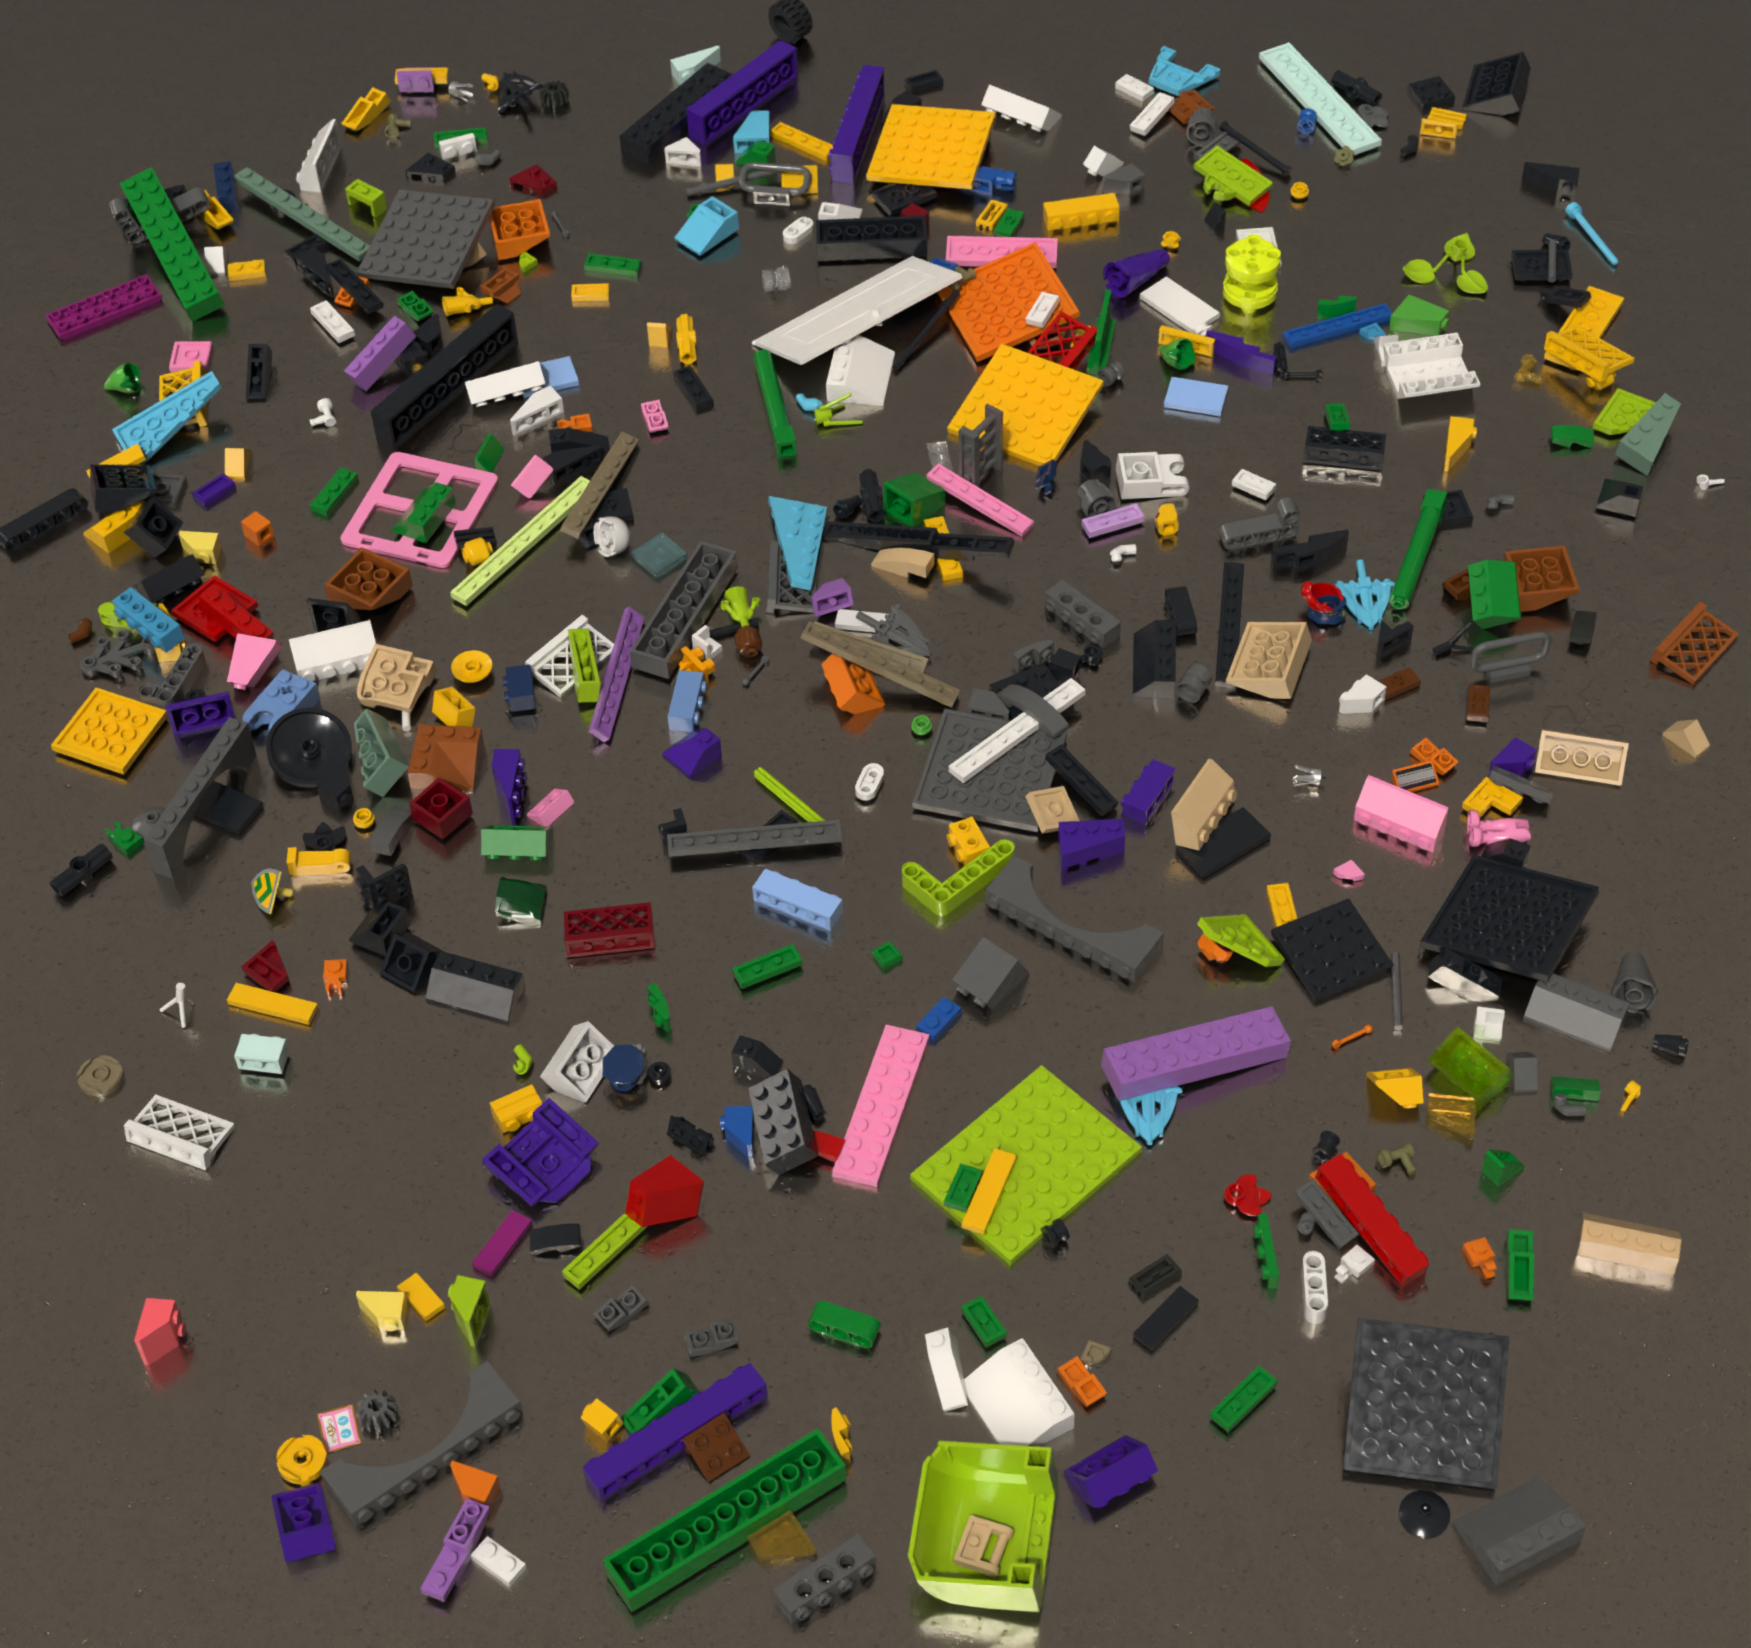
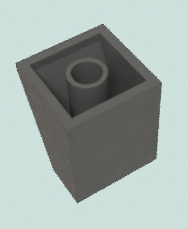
(989, 974)

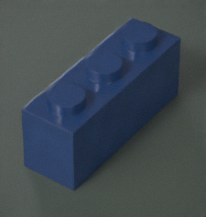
(226, 186)

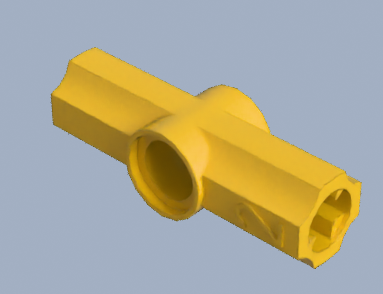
(686, 339)

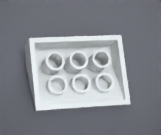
(860, 369)
(1018, 1398)

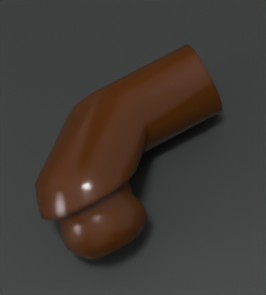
(82, 632)

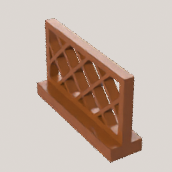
(1683, 630)

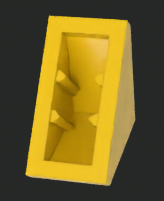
(659, 334)
(237, 462)

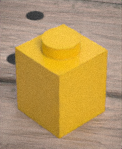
(601, 1420)

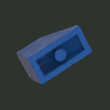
(739, 1128)

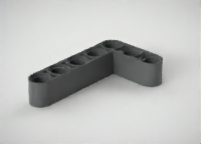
(185, 205)

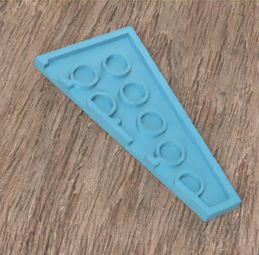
(162, 420)

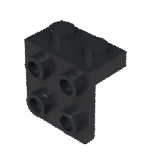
(384, 888)

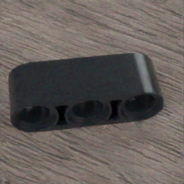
(1181, 610)

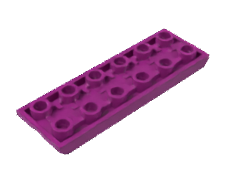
(104, 307)

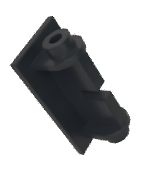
(687, 1134)

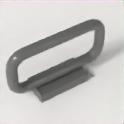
(770, 194)
(1509, 667)

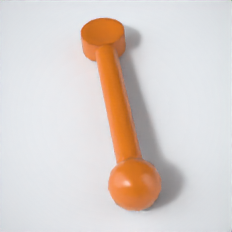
(1337, 1043)

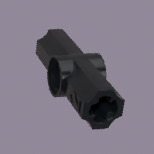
(1356, 88)
(872, 495)
(81, 870)

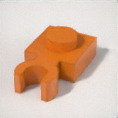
(578, 422)
(334, 974)

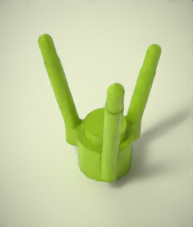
(824, 413)

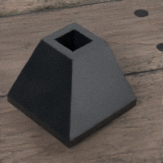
(1620, 497)

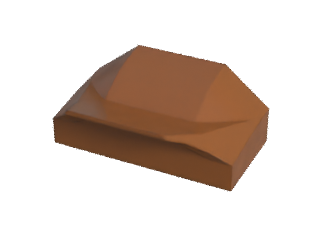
(502, 286)

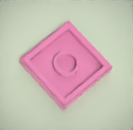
(188, 352)

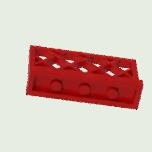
(1080, 348)

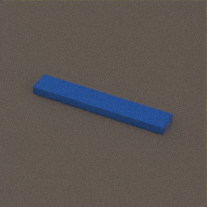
(1337, 325)

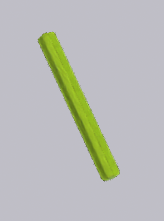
(786, 795)

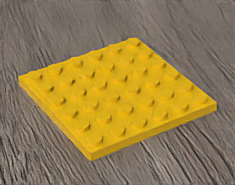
(931, 146)
(1038, 403)

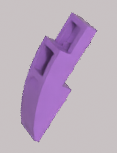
(457, 1550)

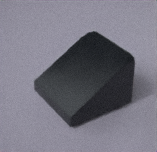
(1215, 217)
(587, 536)

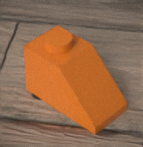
(475, 1483)

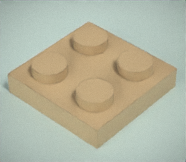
(1051, 807)

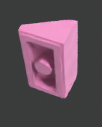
(532, 476)
(551, 807)

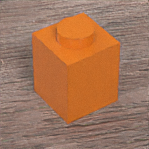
(257, 528)

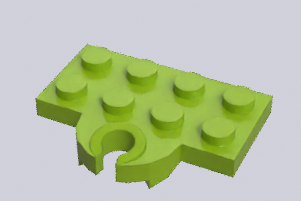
(1231, 177)

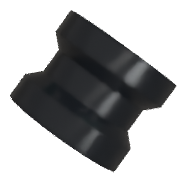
(1055, 1233)

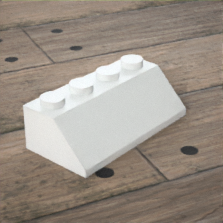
(1020, 108)
(320, 159)
(505, 383)
(333, 651)

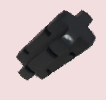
(1281, 361)

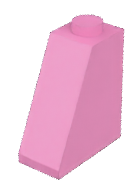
(251, 660)

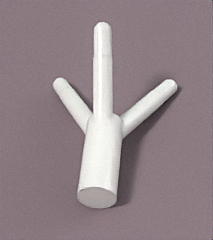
(180, 998)

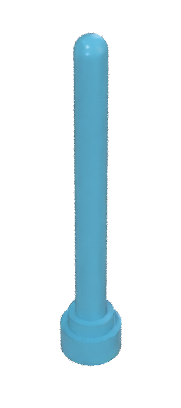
(1574, 211)

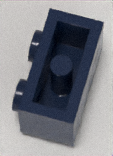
(520, 688)

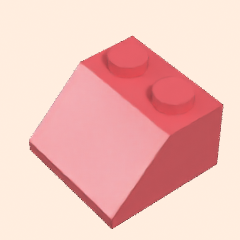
(159, 1329)

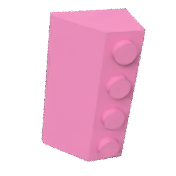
(1401, 814)

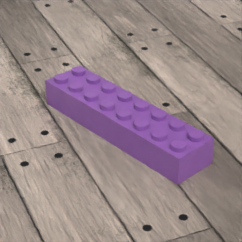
(1195, 1053)

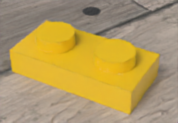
(246, 270)

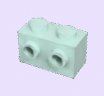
(261, 1053)

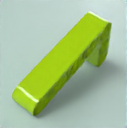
(946, 896)

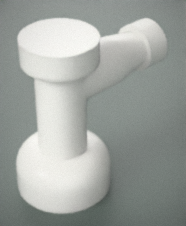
(325, 406)

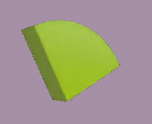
(527, 262)

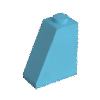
(754, 129)

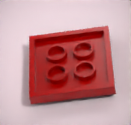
(189, 611)

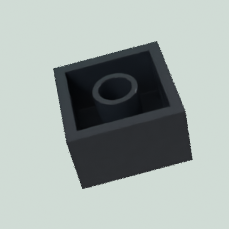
(153, 527)

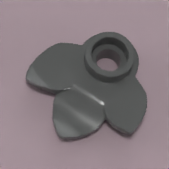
(1373, 115)

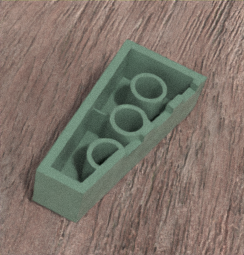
(1647, 436)
(379, 752)

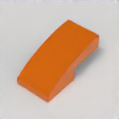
(1080, 1382)

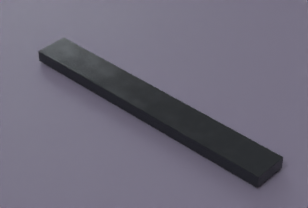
(1229, 621)

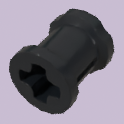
(1326, 1145)

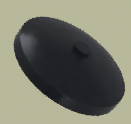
(307, 746)

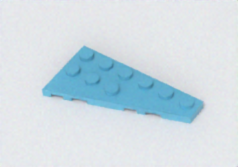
(799, 535)

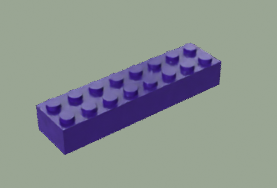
(742, 92)
(857, 124)

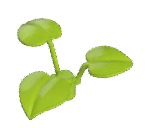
(1458, 249)

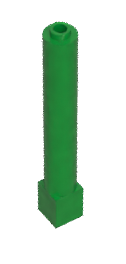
(782, 430)
(1431, 514)

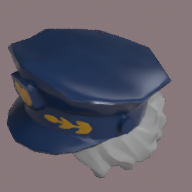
(625, 1066)

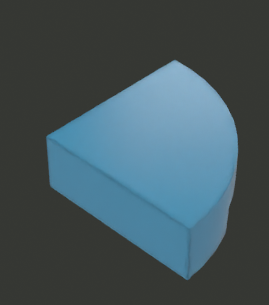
(1372, 331)

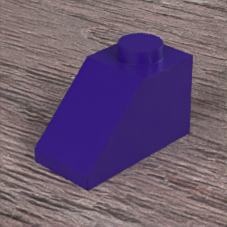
(1515, 757)

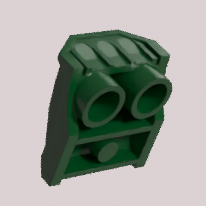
(520, 900)

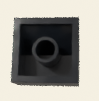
(409, 960)

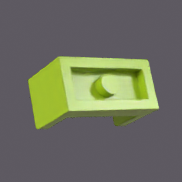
(367, 194)

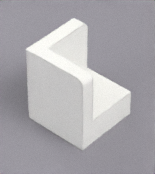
(705, 643)
(1488, 1024)

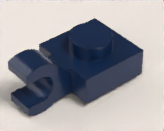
(1045, 475)

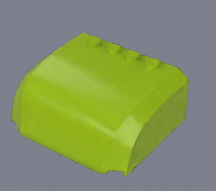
(996, 1484)

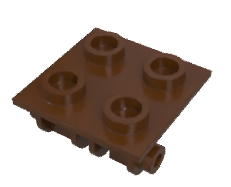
(715, 1447)

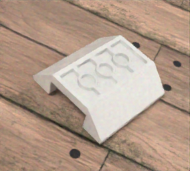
(1427, 366)

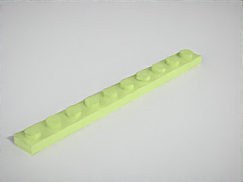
(519, 544)

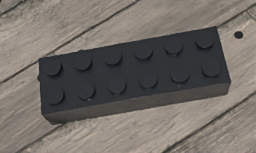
(871, 238)

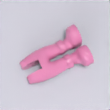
(1496, 830)

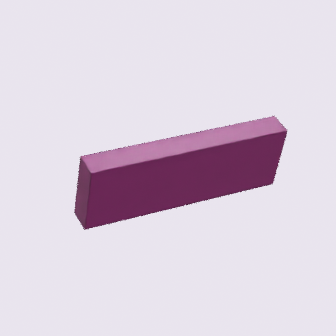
(502, 1243)

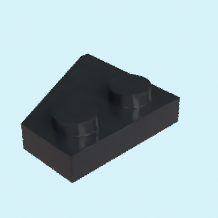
(431, 167)

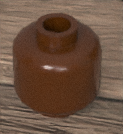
(748, 641)

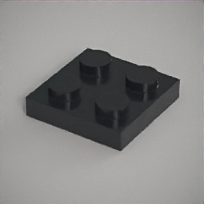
(1431, 92)

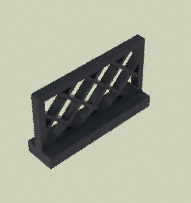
(1348, 455)

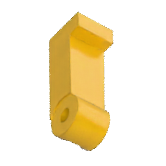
(317, 862)

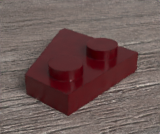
(534, 179)
(267, 968)

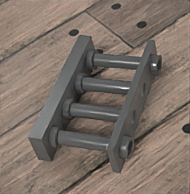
(971, 444)

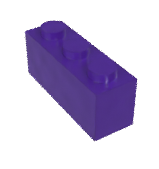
(1148, 791)

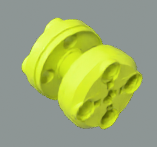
(1251, 273)

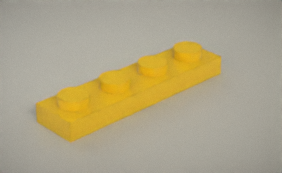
(948, 568)

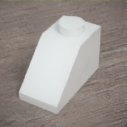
(1101, 162)

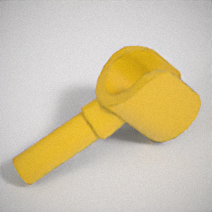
(1633, 1090)

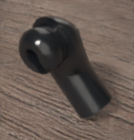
(1413, 143)

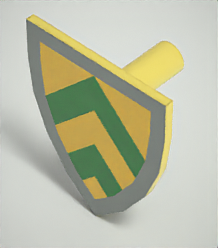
(266, 888)

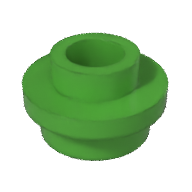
(921, 725)

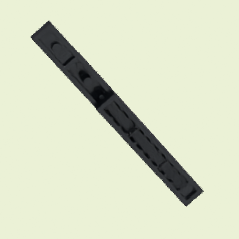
(920, 538)

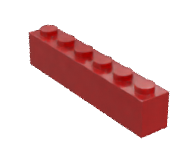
(1372, 1220)

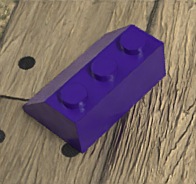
(200, 713)
(1111, 1471)

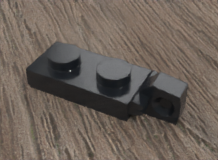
(1565, 296)

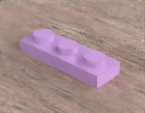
(1113, 520)

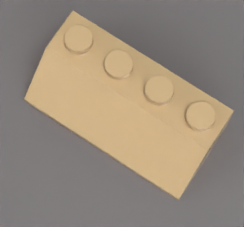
(1581, 757)
(1202, 806)
(1629, 1243)

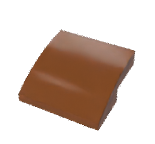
(1187, 104)

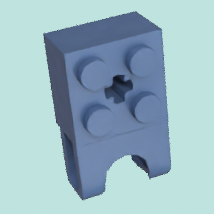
(281, 696)

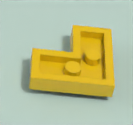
(1490, 794)

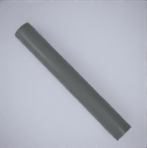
(1552, 261)

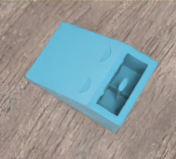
(708, 226)

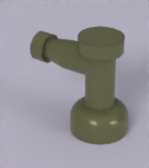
(392, 130)
(966, 275)
(1386, 1157)

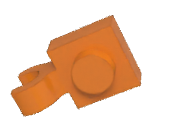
(1480, 1254)

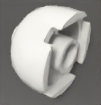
(611, 535)

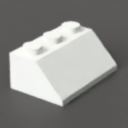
(578, 1062)

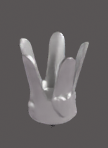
(456, 90)
(1314, 777)

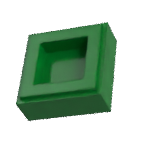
(887, 955)

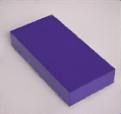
(214, 490)

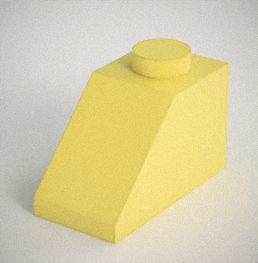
(203, 545)
(384, 1308)

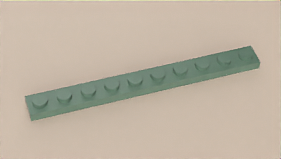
(302, 213)

